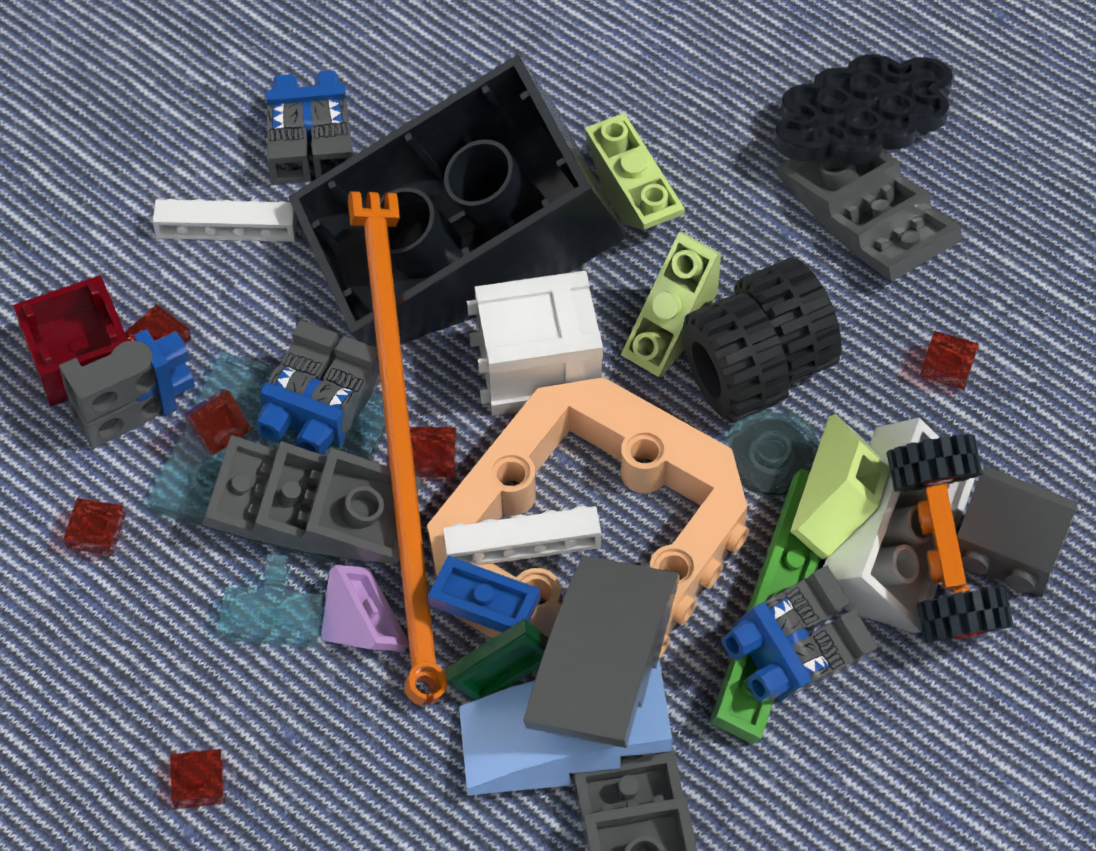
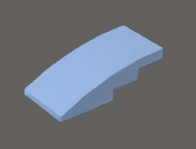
(510, 757)

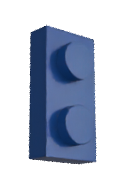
(482, 595)

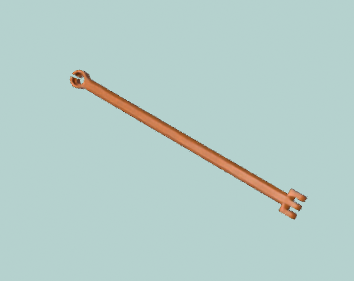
(399, 443)

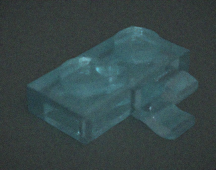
(271, 613)

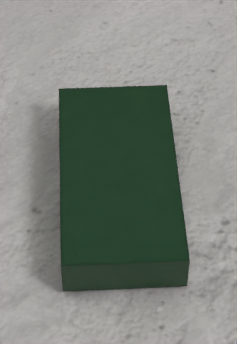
(499, 661)

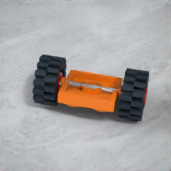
(934, 466)

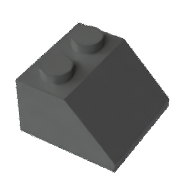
(1014, 531)

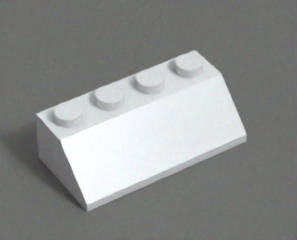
(885, 559)

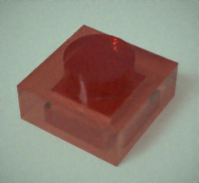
(159, 324)
(949, 360)
(217, 420)
(434, 451)
(94, 527)
(197, 779)

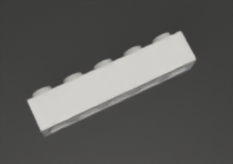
(224, 220)
(524, 536)

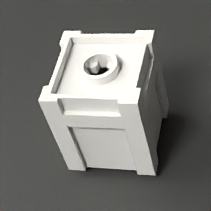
(534, 337)

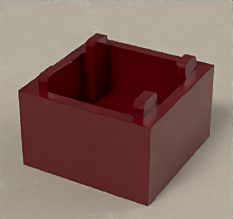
(68, 325)

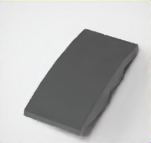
(872, 211)
(306, 501)
(602, 651)
(635, 806)

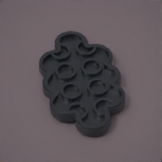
(863, 109)

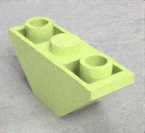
(631, 175)
(683, 285)
(840, 489)

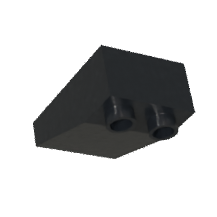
(483, 199)

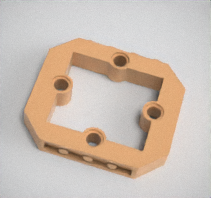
(629, 431)

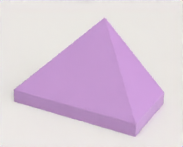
(359, 612)

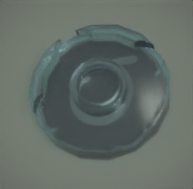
(771, 450)

